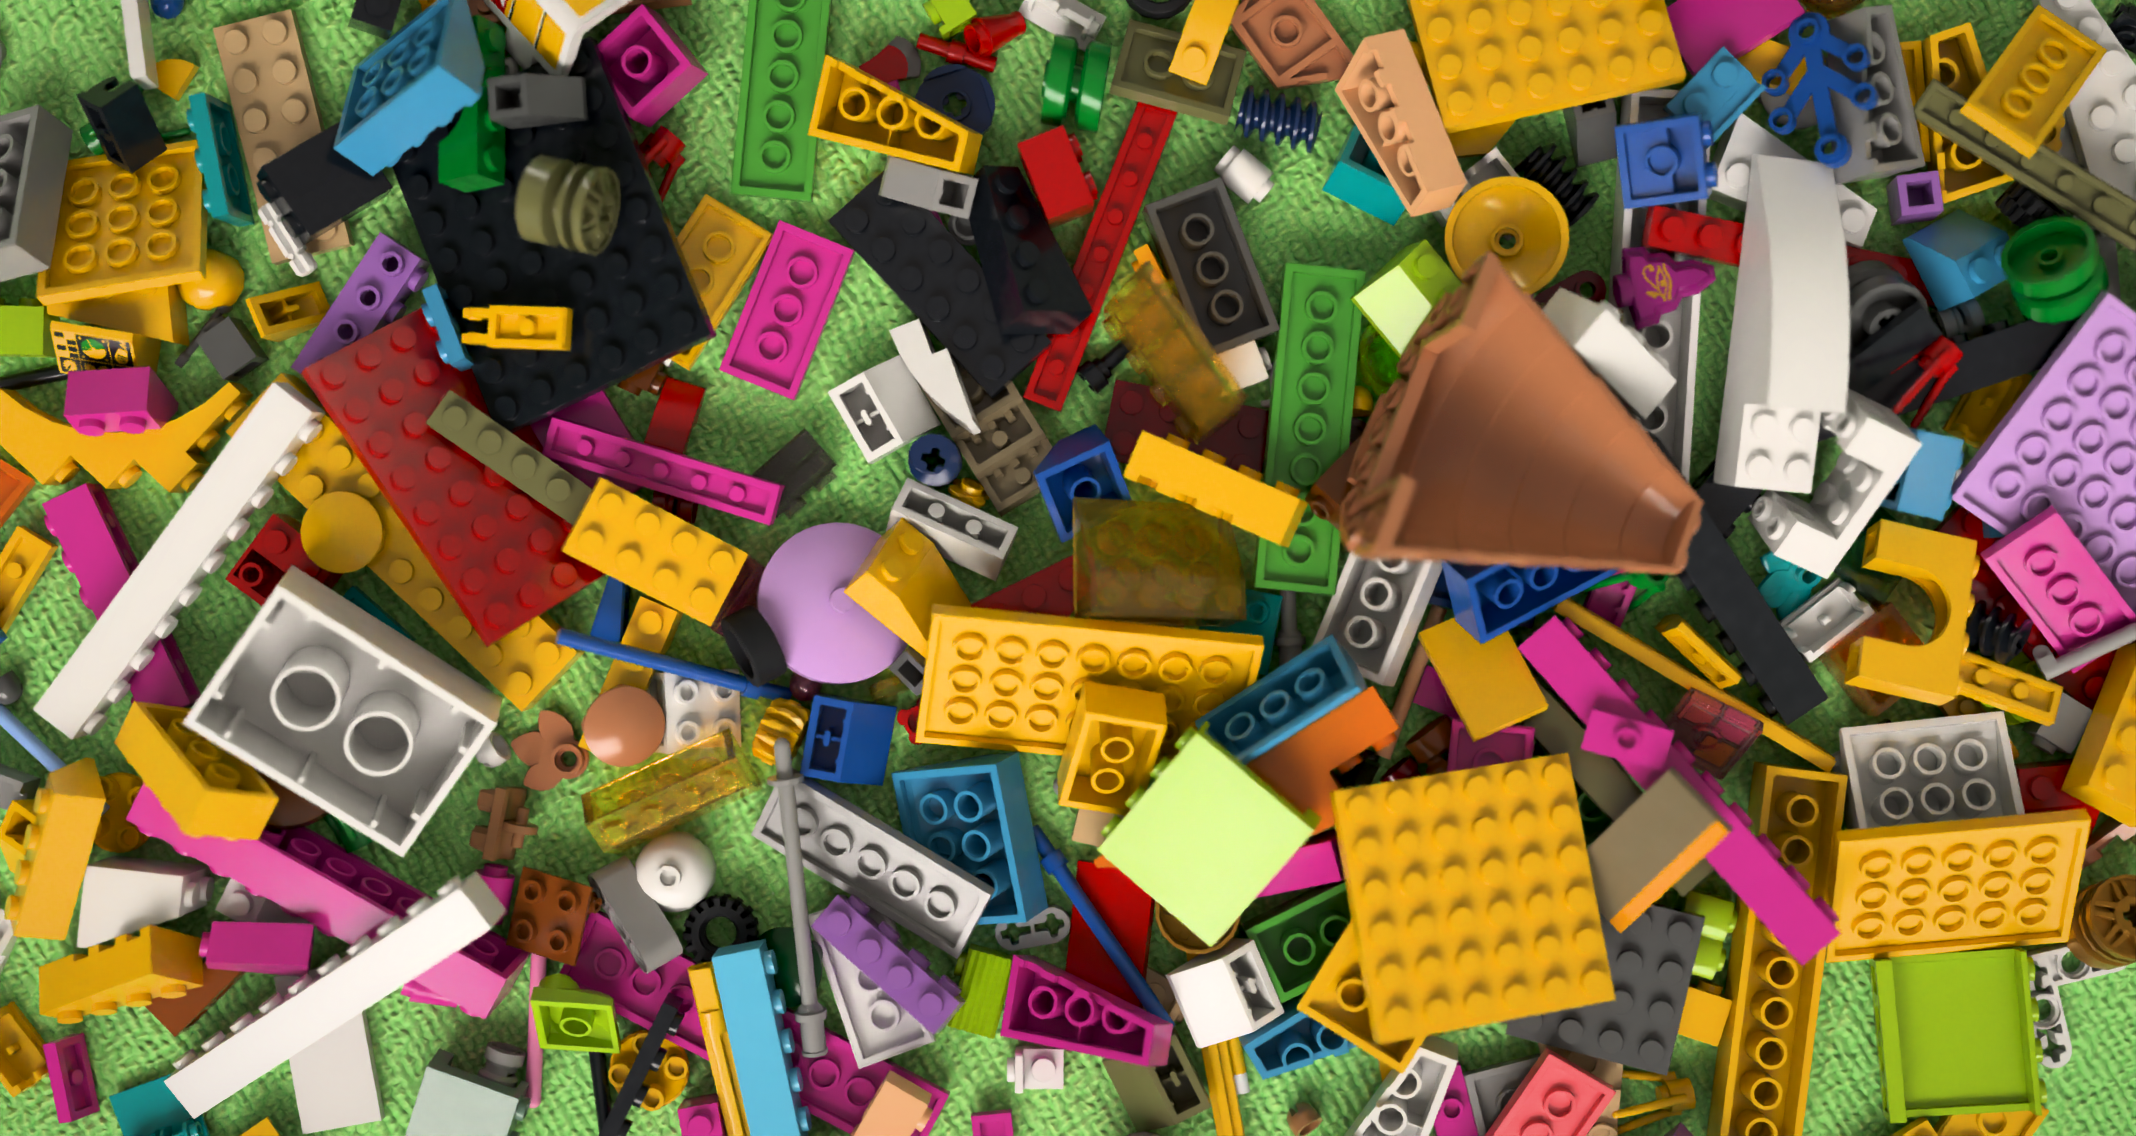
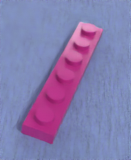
(663, 470)

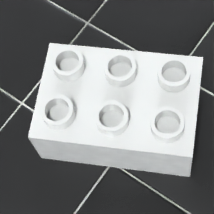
(346, 711)

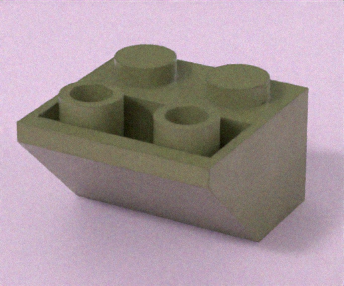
(1159, 1094)

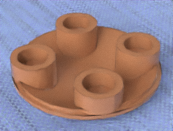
(624, 726)

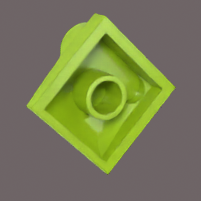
(574, 1017)

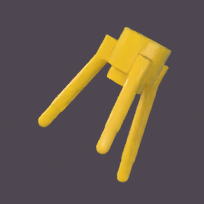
(1671, 1098)

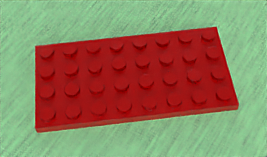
(474, 526)

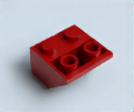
(271, 556)

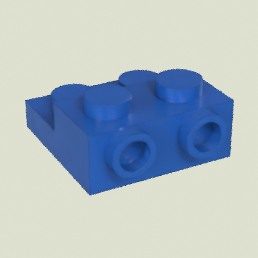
(1665, 160)

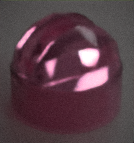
(803, 688)

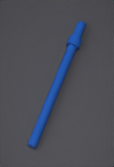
(670, 665)
(1055, 863)

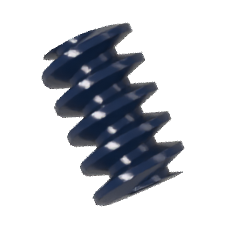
(1279, 118)
(929, 445)

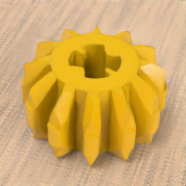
(781, 720)

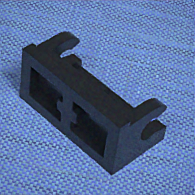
(122, 123)

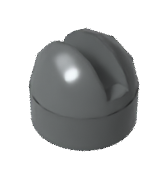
(10, 688)

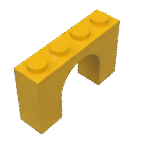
(1945, 571)

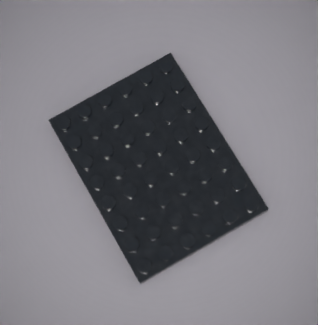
(627, 302)

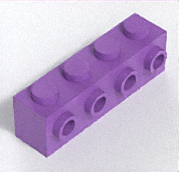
(368, 300)
(888, 963)

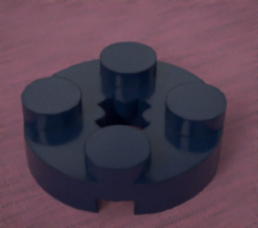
(967, 86)

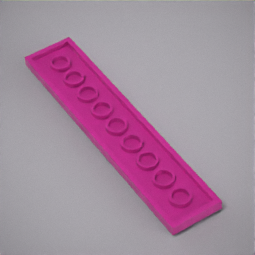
(831, 1083)

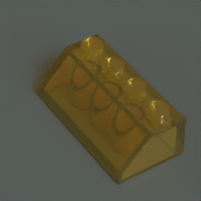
(669, 793)

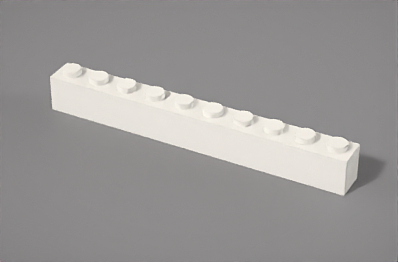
(180, 561)
(336, 994)

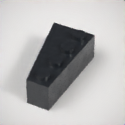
(1021, 259)

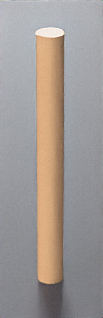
(1412, 680)

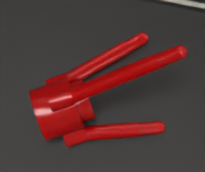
(661, 149)
(1937, 360)

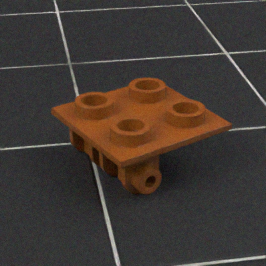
(551, 915)

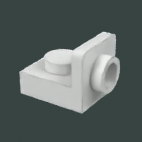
(1036, 1068)

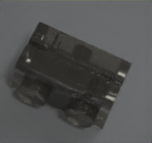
(800, 468)

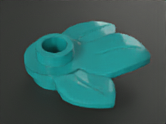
(1785, 584)

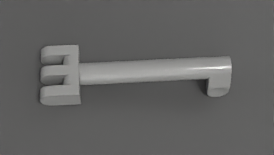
(2053, 667)

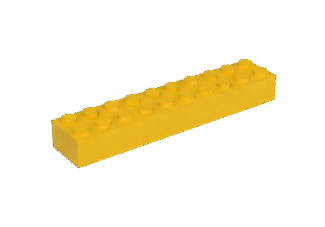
(519, 664)
(1775, 999)

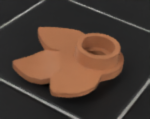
(545, 751)

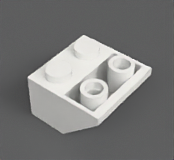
(884, 408)
(1225, 993)

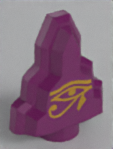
(1657, 284)

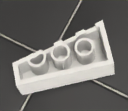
(1734, 162)

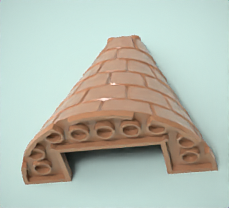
(1510, 450)

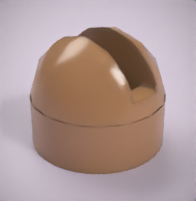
(1304, 1120)

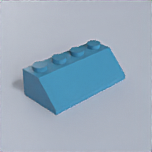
(1285, 701)

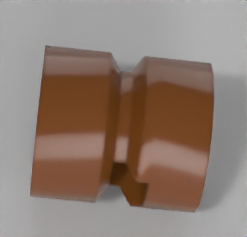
(1431, 743)

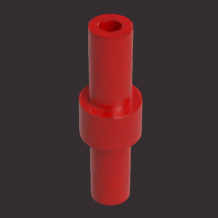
(955, 52)

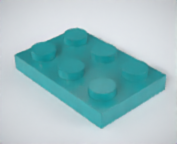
(219, 160)

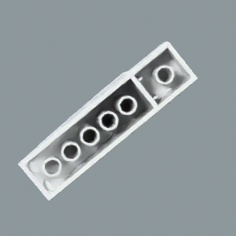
(1786, 328)

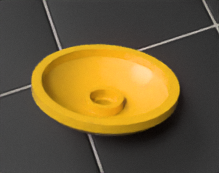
(1509, 208)

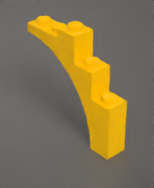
(169, 454)

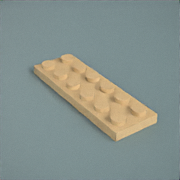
(273, 103)

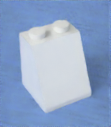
(137, 892)

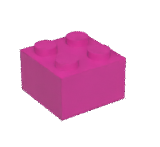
(649, 65)

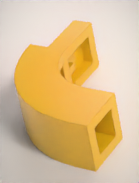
(1203, 39)

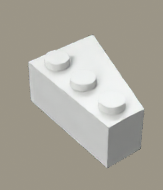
(1611, 351)

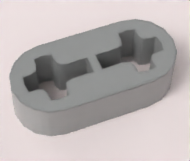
(1035, 937)

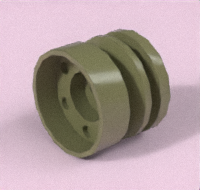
(568, 204)

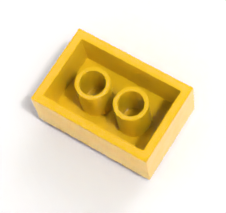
(1110, 747)

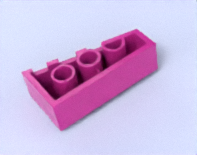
(1074, 1015)

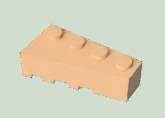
(1401, 122)
(895, 1109)

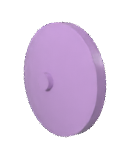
(814, 621)

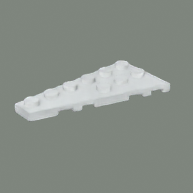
(2105, 106)

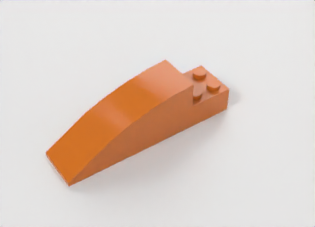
(1304, 763)

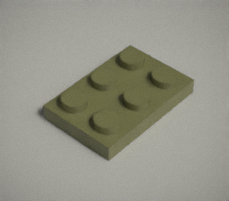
(1145, 76)

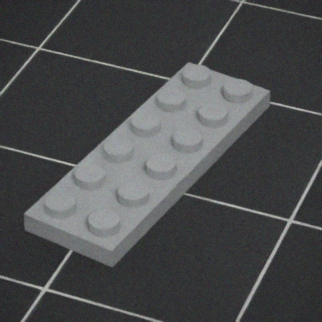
(880, 866)

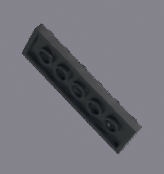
(936, 284)

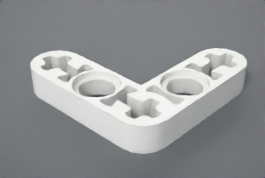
(2050, 977)

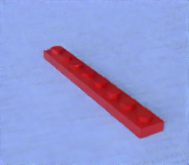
(1721, 242)
(1104, 248)

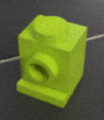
(952, 14)

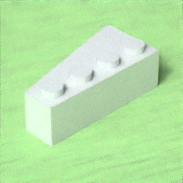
(1411, 1100)

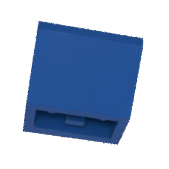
(848, 740)

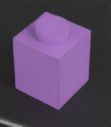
(1914, 198)

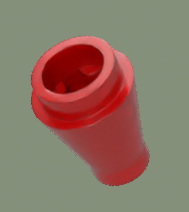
(991, 33)

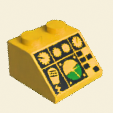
(99, 348)

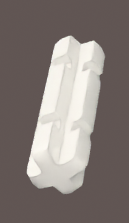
(293, 248)

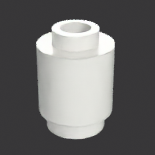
(1245, 175)

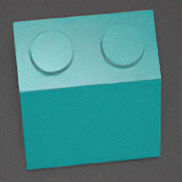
(1361, 181)

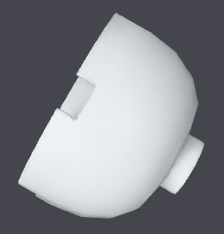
(676, 871)

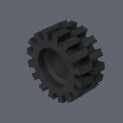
(2026, 206)
(715, 907)

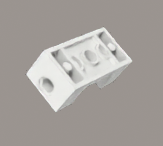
(1873, 457)

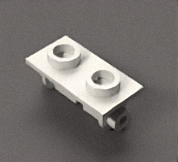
(1064, 18)

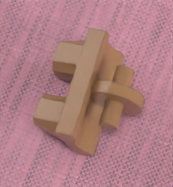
(506, 824)

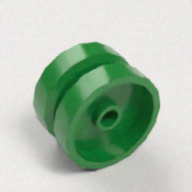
(1075, 83)
(2054, 269)

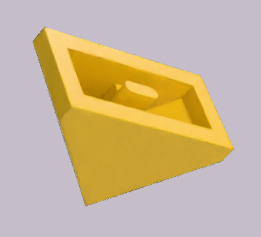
(288, 311)

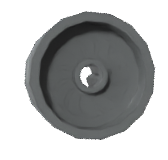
(1877, 297)

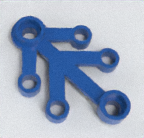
(1817, 83)

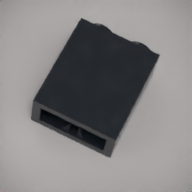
(318, 186)

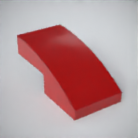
(675, 415)

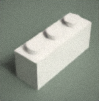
(955, 528)

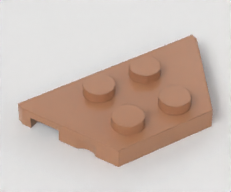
(1291, 42)

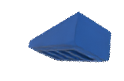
(613, 611)

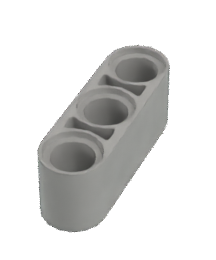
(635, 915)

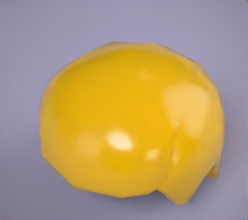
(222, 283)

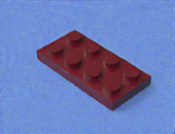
(1137, 410)

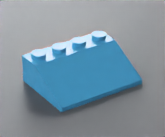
(411, 86)
(980, 821)

